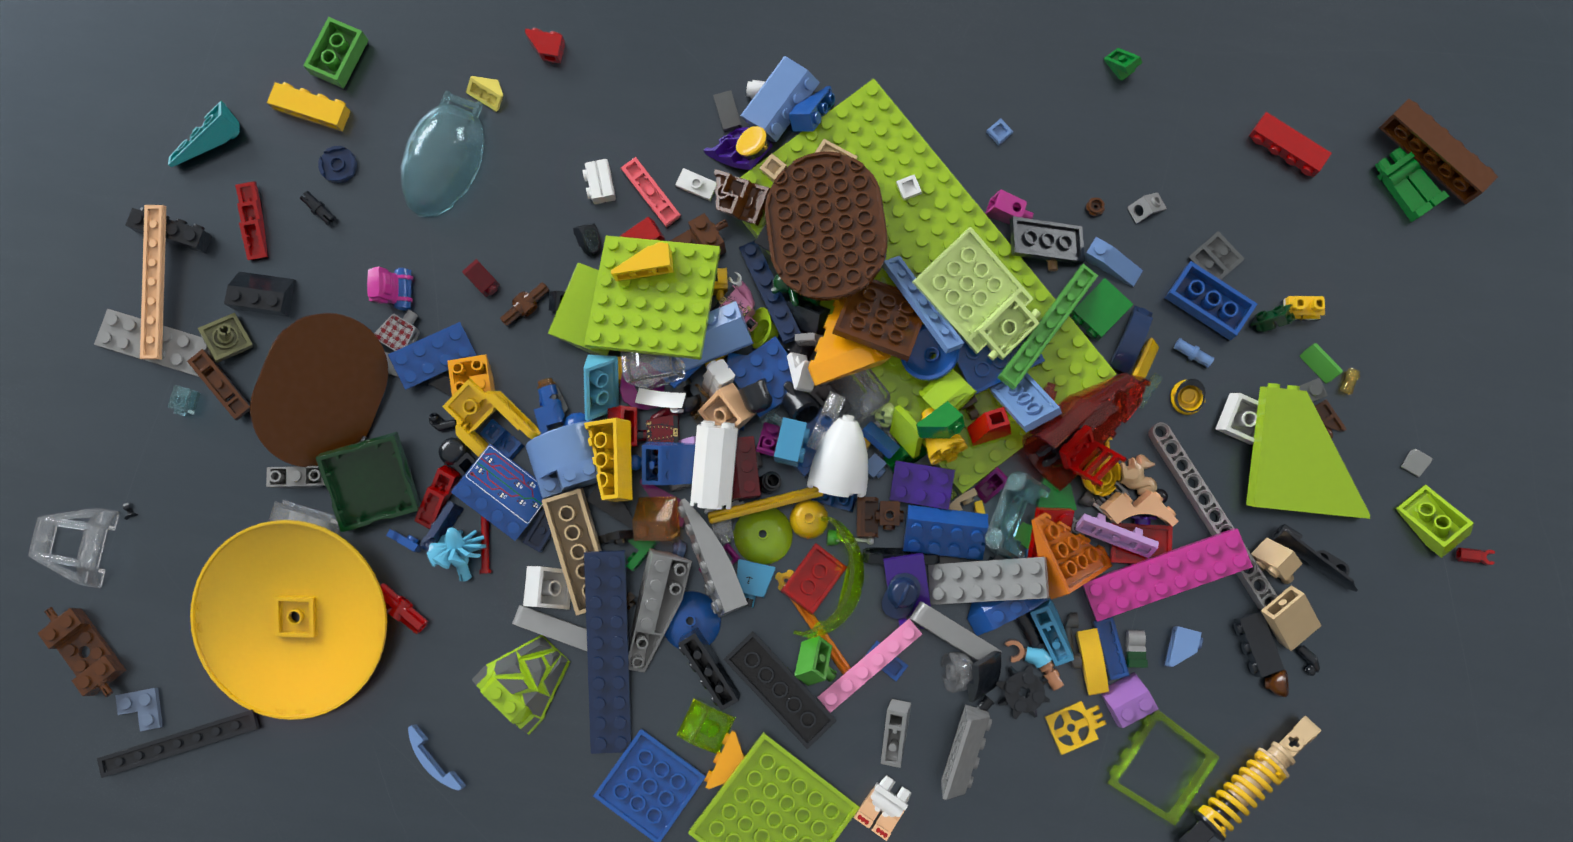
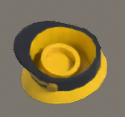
(752, 143)
(1188, 396)

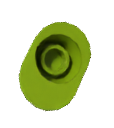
(765, 329)

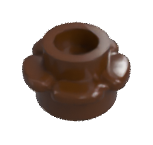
(1095, 211)

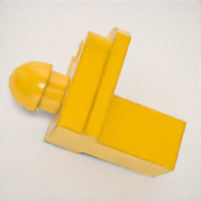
(721, 285)

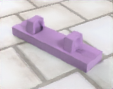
(1116, 535)

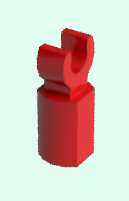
(1474, 555)

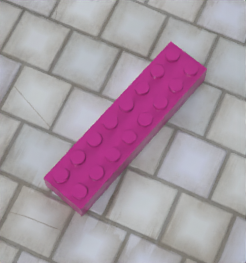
(1167, 574)

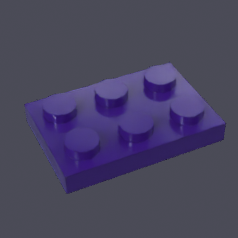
(922, 485)

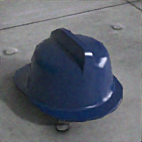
(901, 595)

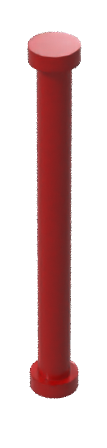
(485, 552)

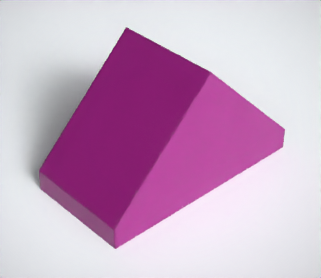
(991, 485)

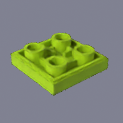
(905, 431)

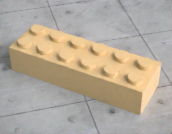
(572, 535)

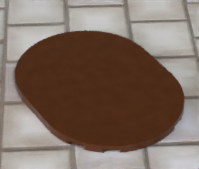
(826, 226)
(318, 387)

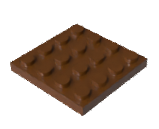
(880, 320)

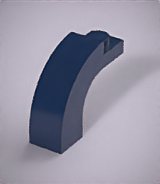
(1132, 340)

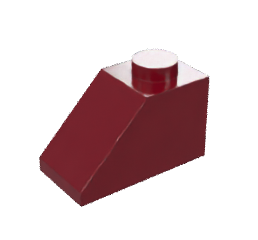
(481, 278)

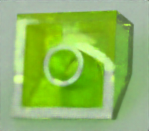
(705, 726)

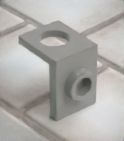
(1151, 204)

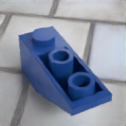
(808, 113)

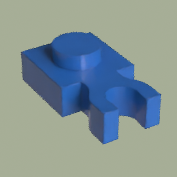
(409, 542)

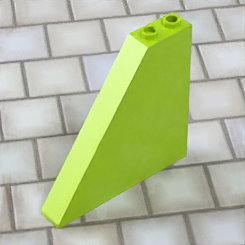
(1296, 459)

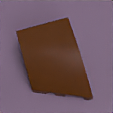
(740, 197)

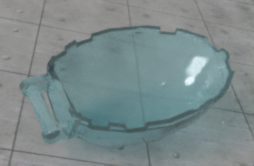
(442, 156)

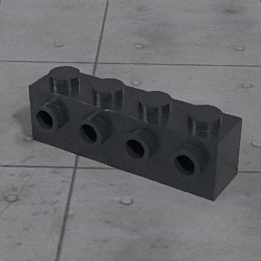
(176, 231)
(710, 670)

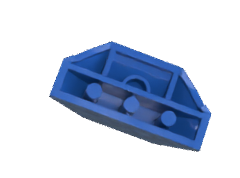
(993, 614)

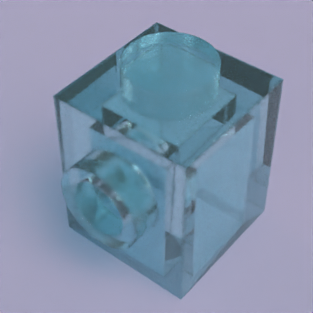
(183, 400)

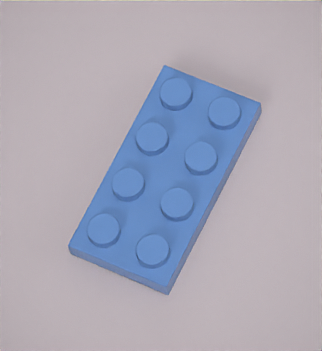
(1026, 403)

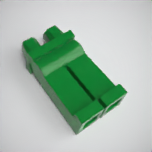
(1409, 184)

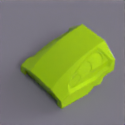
(948, 388)

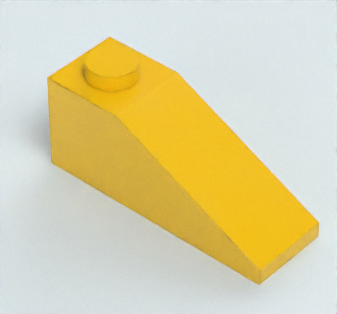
(648, 262)

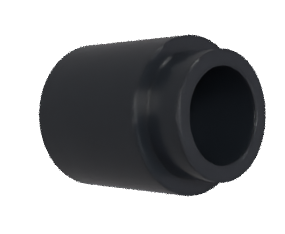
(773, 479)

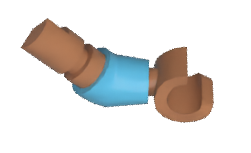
(1039, 658)

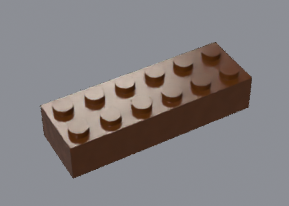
(1438, 151)

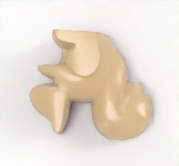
(1133, 475)

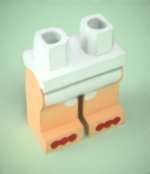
(883, 800)

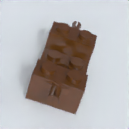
(703, 232)
(72, 633)

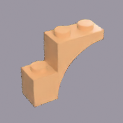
(1119, 507)

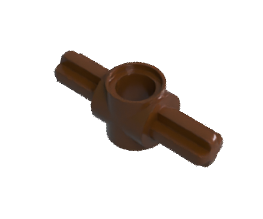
(524, 304)

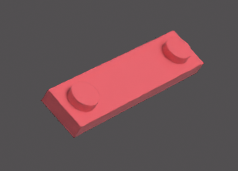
(651, 192)

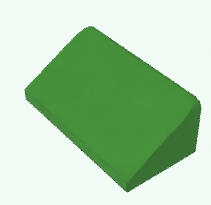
(1321, 363)

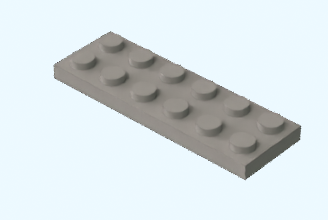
(123, 335)
(988, 581)

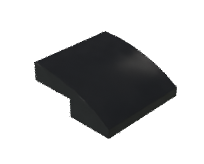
(985, 675)

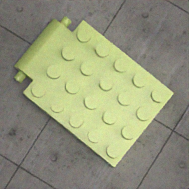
(978, 296)

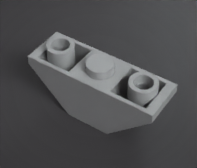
(294, 477)

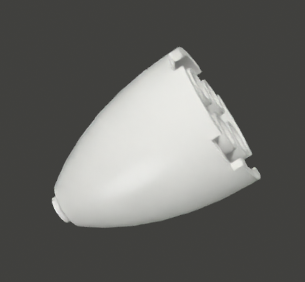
(841, 460)

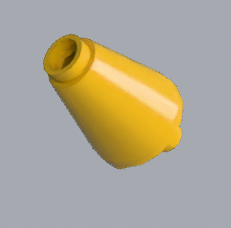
(943, 448)

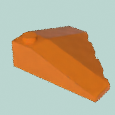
(1069, 556)

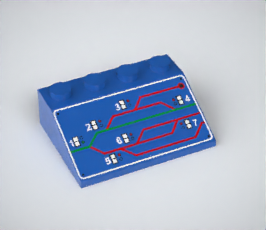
(500, 492)

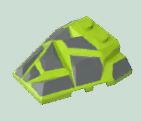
(524, 681)

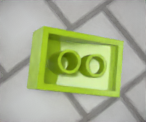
(1435, 520)

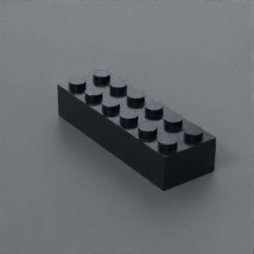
(780, 690)

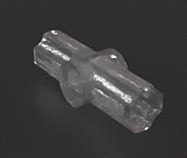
(830, 409)

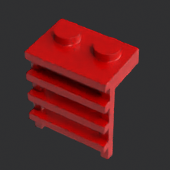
(1081, 450)

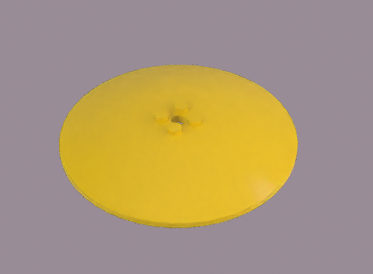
(247, 627)

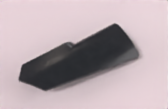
(1319, 560)

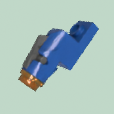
(553, 406)

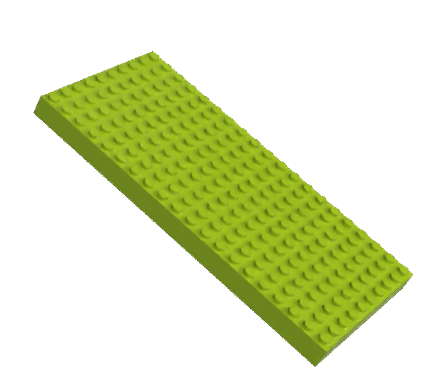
(920, 232)

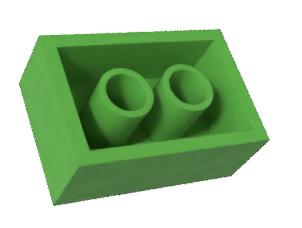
(336, 52)

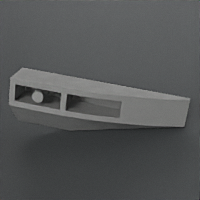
(714, 563)
(656, 605)

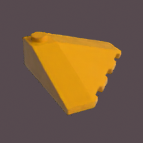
(839, 356)

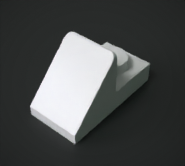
(799, 372)

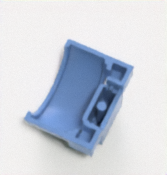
(564, 452)

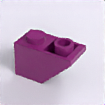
(768, 439)

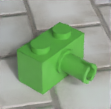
(814, 661)

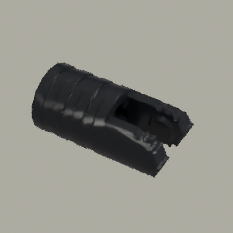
(1029, 629)

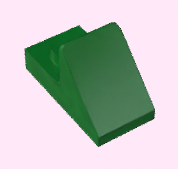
(1122, 62)
(636, 559)

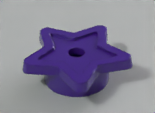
(1143, 519)

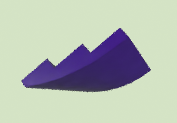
(726, 151)

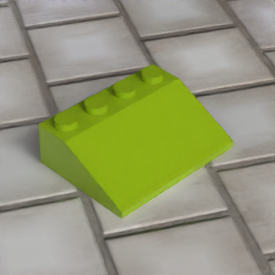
(574, 310)

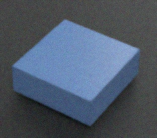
(999, 132)

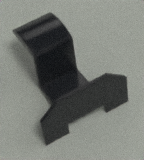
(129, 511)

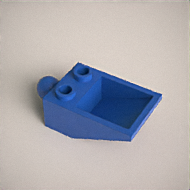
(673, 462)

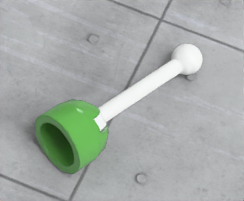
(833, 540)

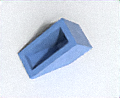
(1182, 645)

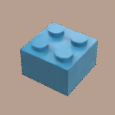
(790, 442)

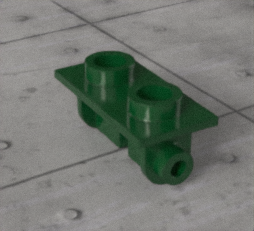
(1265, 320)

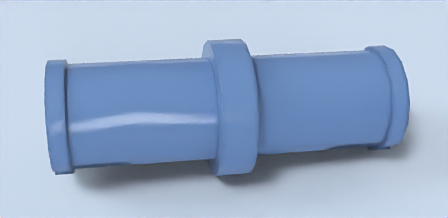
(1194, 353)

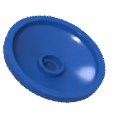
(921, 365)
(699, 608)

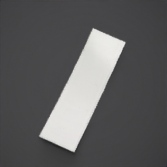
(659, 398)

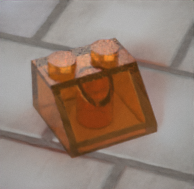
(656, 519)

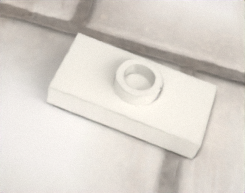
(696, 184)

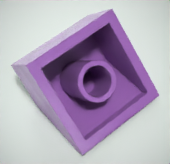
(1129, 700)

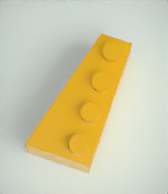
(612, 457)

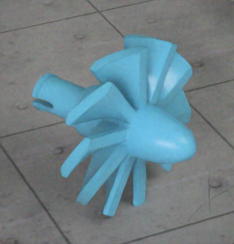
(455, 550)

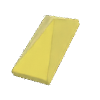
(486, 91)

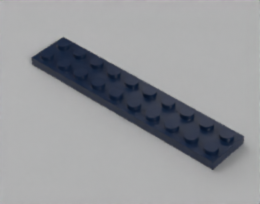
(607, 651)

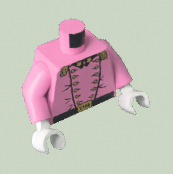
(743, 297)

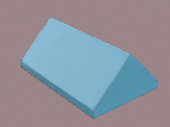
(600, 385)

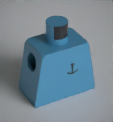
(754, 579)

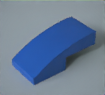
(502, 439)

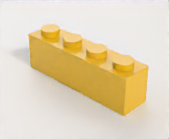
(309, 106)

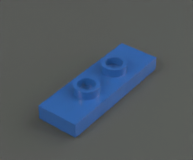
(1111, 648)

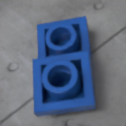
(842, 503)

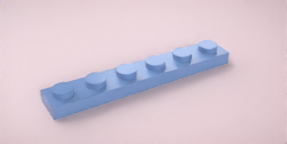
(933, 320)

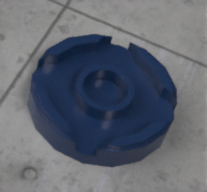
(337, 164)

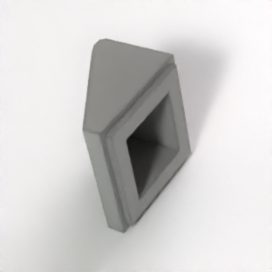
(1416, 462)

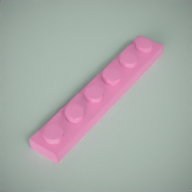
(869, 665)

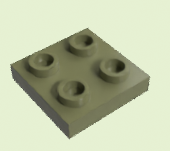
(225, 337)

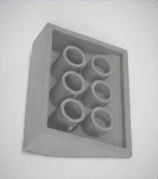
(965, 751)

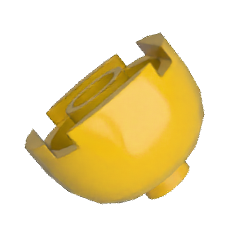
(1108, 480)
(806, 519)

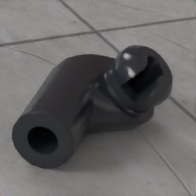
(440, 424)
(1312, 660)

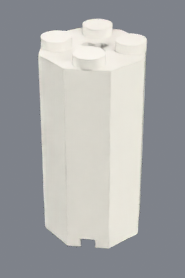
(714, 465)

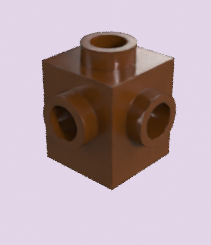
(892, 508)

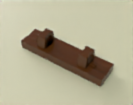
(219, 384)

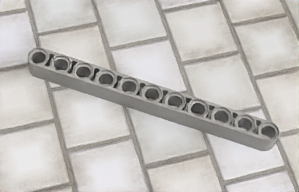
(1211, 505)

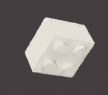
(1239, 417)

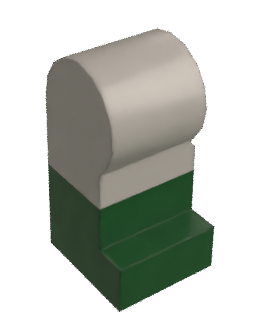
(1135, 649)

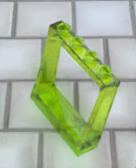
(1193, 786)

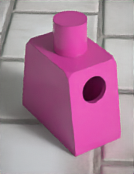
(1005, 206)

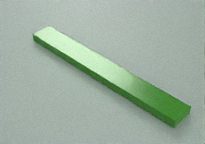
(1048, 327)

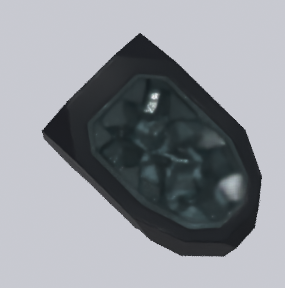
(588, 238)

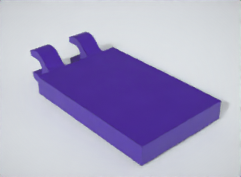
(911, 564)

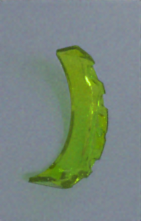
(851, 587)

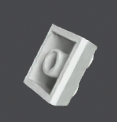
(546, 588)

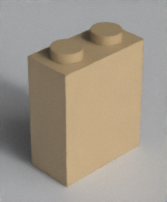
(1291, 618)

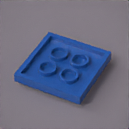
(765, 362)

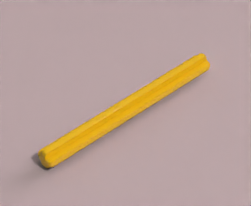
(764, 504)

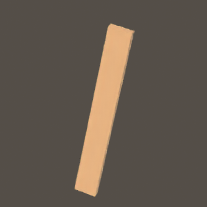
(153, 282)

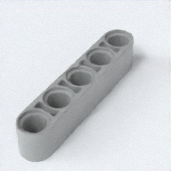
(551, 627)
(951, 632)

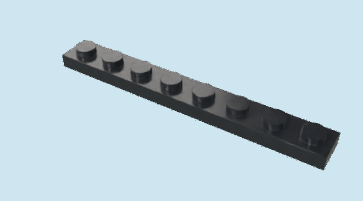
(178, 743)

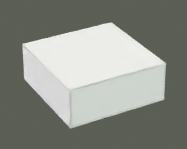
(908, 187)

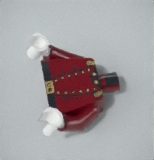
(662, 427)

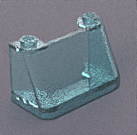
(1017, 492)

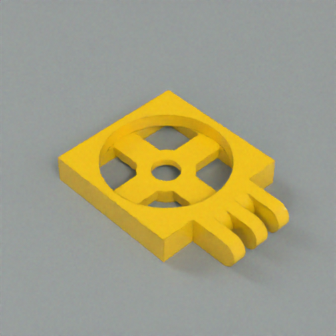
(1088, 720)

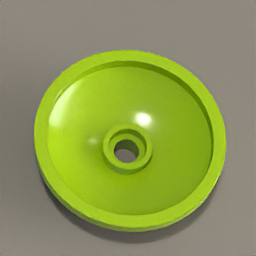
(766, 549)

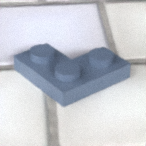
(145, 703)

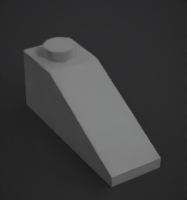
(895, 732)

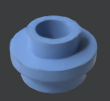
(679, 548)

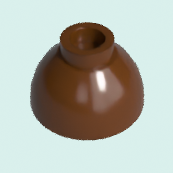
(1278, 683)

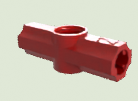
(403, 610)

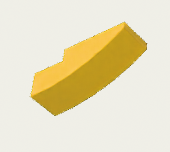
(1092, 661)

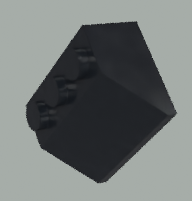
(260, 293)

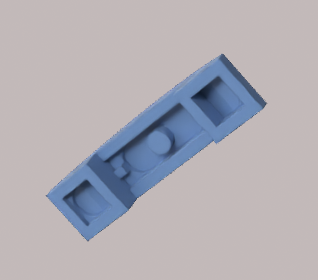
(417, 740)

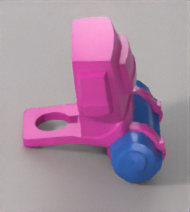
(390, 287)

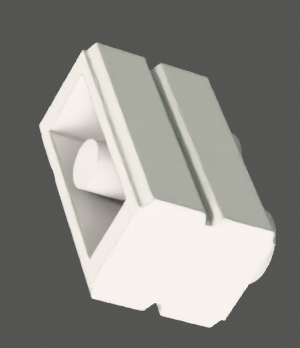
(600, 181)
(717, 376)

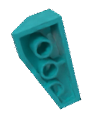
(215, 131)

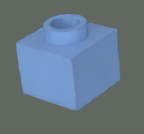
(876, 466)

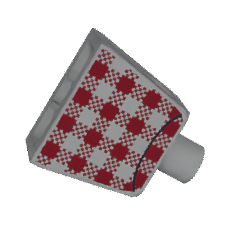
(398, 331)

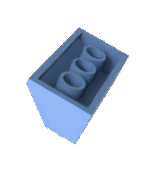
(778, 96)
(724, 334)

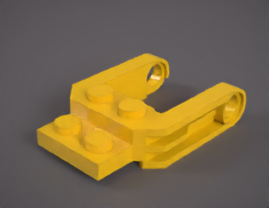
(473, 406)

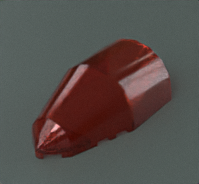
(1098, 407)

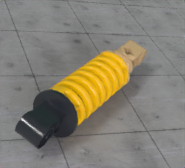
(1252, 780)

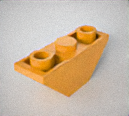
(726, 761)

